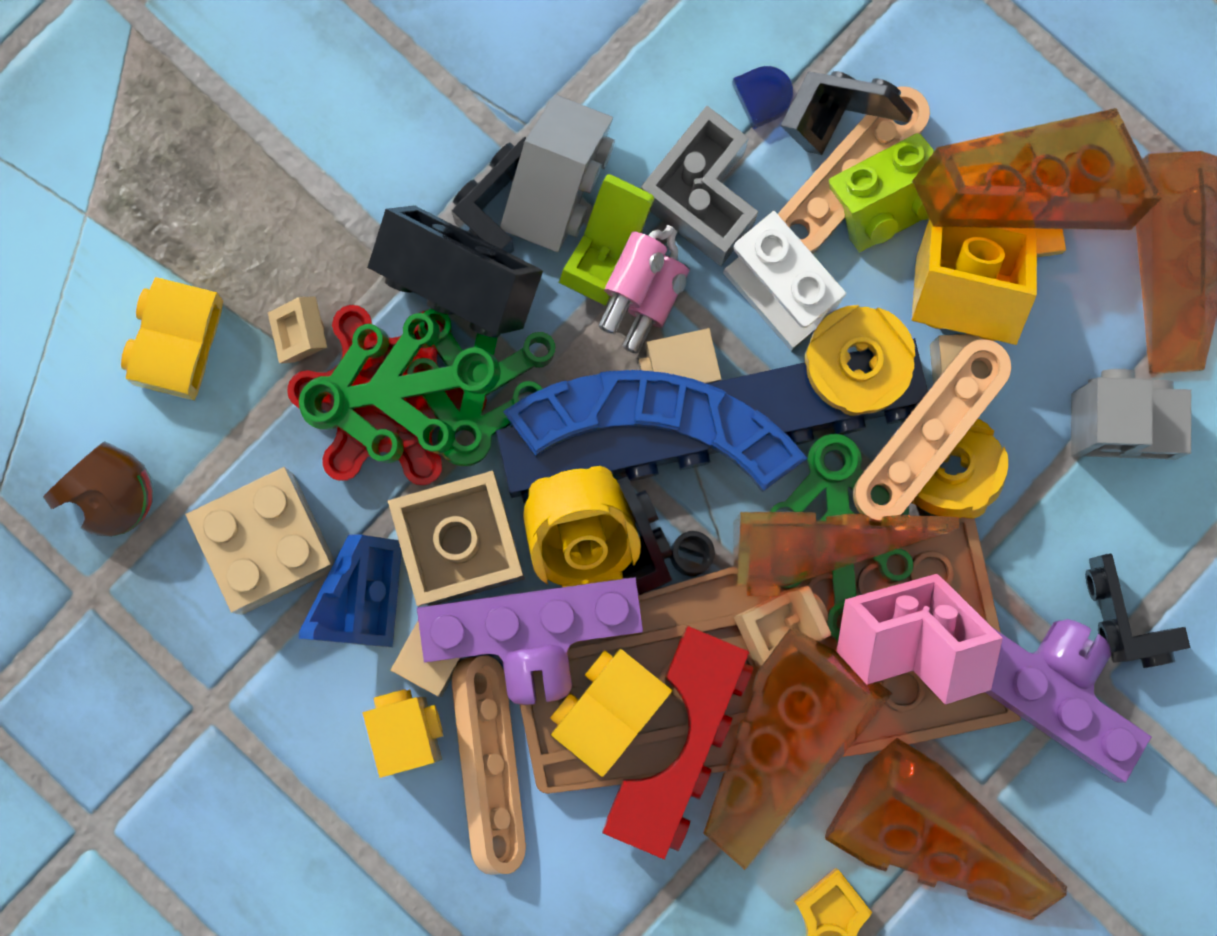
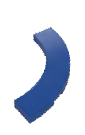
(661, 403)

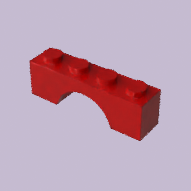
(651, 808)

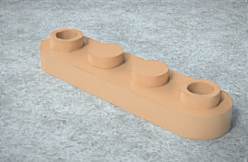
(815, 203)
(932, 429)
(488, 765)

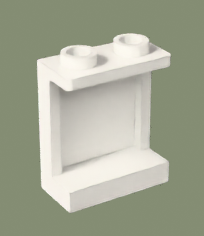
(783, 280)

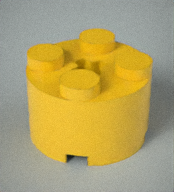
(580, 528)

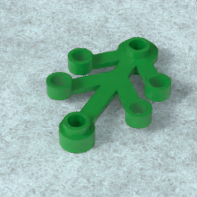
(390, 388)
(471, 407)
(837, 500)

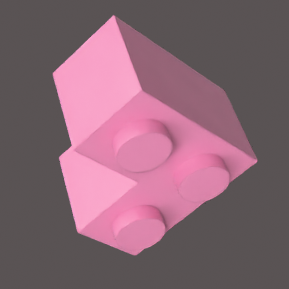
(920, 630)

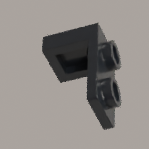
(826, 97)
(476, 196)
(650, 567)
(1152, 648)

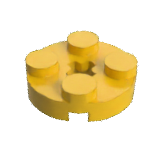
(854, 390)
(976, 488)

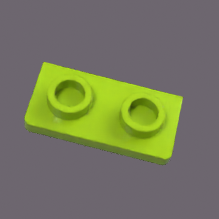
(881, 194)

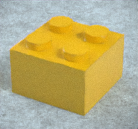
(976, 280)

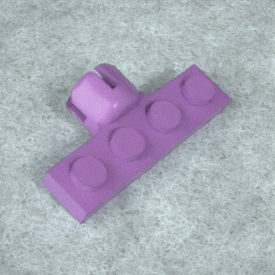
(531, 631)
(1057, 696)

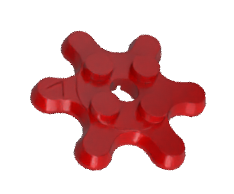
(346, 454)

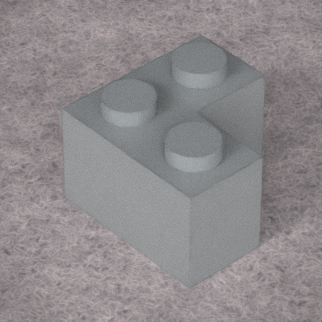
(554, 170)
(691, 188)
(1130, 418)

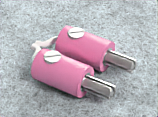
(646, 283)

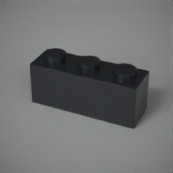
(454, 270)

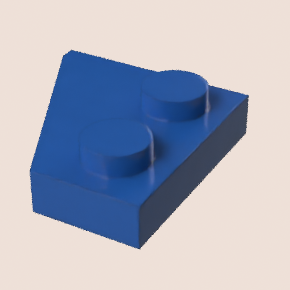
(358, 595)

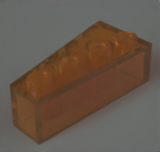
(1042, 177)

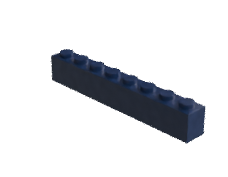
(778, 393)

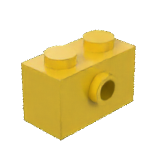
(403, 732)

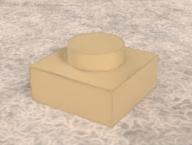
(297, 329)

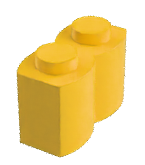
(172, 338)
(609, 711)

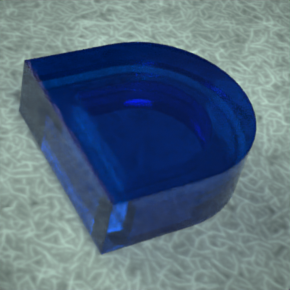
(763, 94)

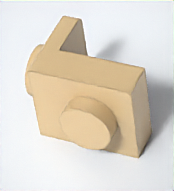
(770, 620)

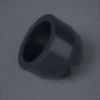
(695, 544)

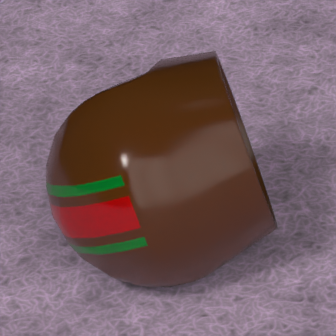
(109, 489)

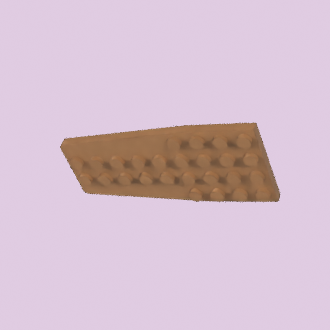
(709, 606)

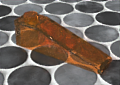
(1179, 261)
(793, 547)
(795, 731)
(924, 821)

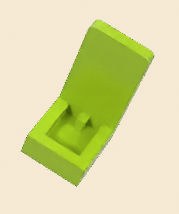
(615, 215)

